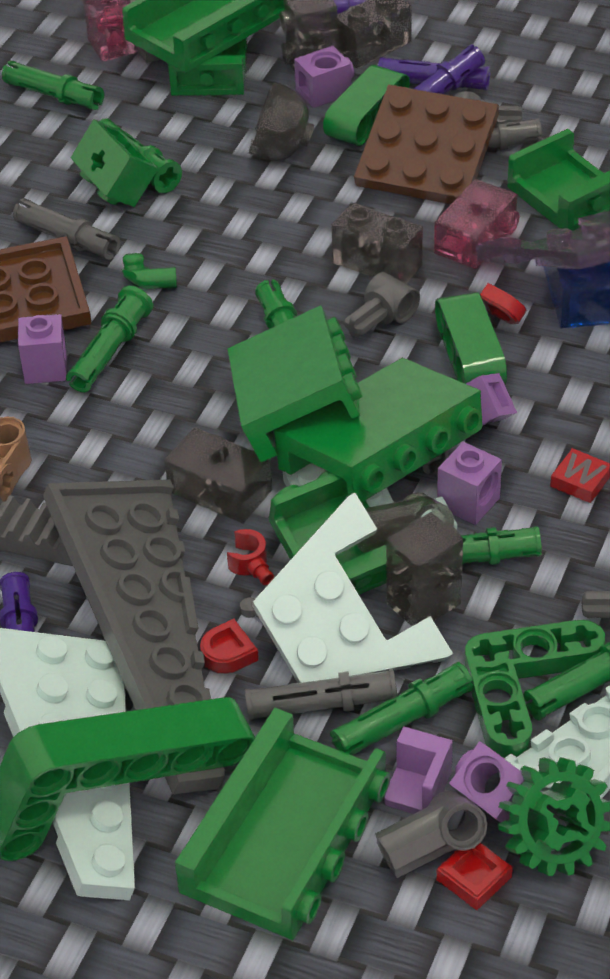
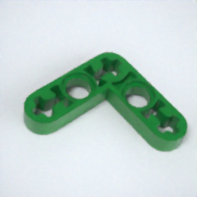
(504, 673)

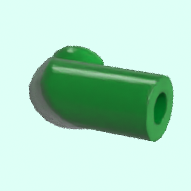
(145, 277)

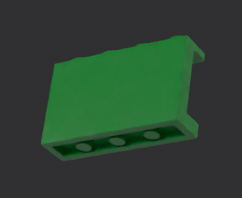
(194, 30)
(291, 375)
(403, 424)
(280, 828)

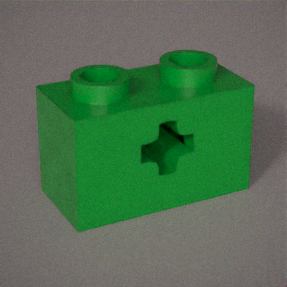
(113, 164)

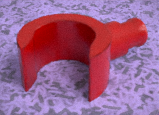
(250, 564)

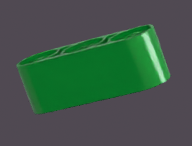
(356, 109)
(469, 337)

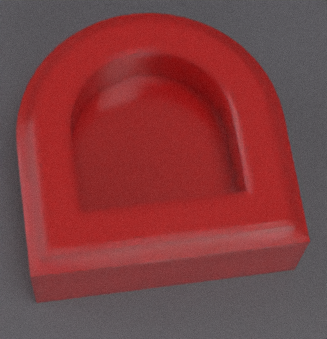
(502, 304)
(228, 648)

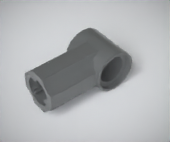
(426, 833)

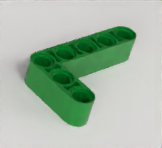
(109, 751)

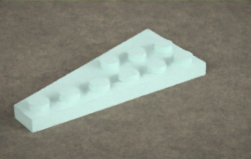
(61, 680)

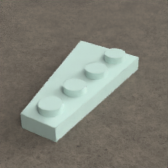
(580, 739)

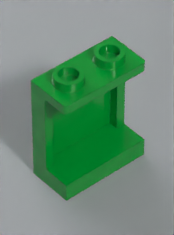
(217, 76)
(559, 181)
(302, 510)

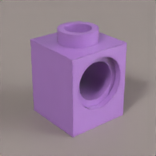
(323, 76)
(42, 348)
(470, 482)
(474, 771)

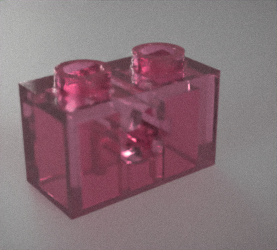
(106, 28)
(475, 217)

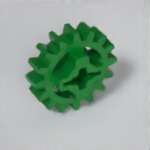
(537, 830)

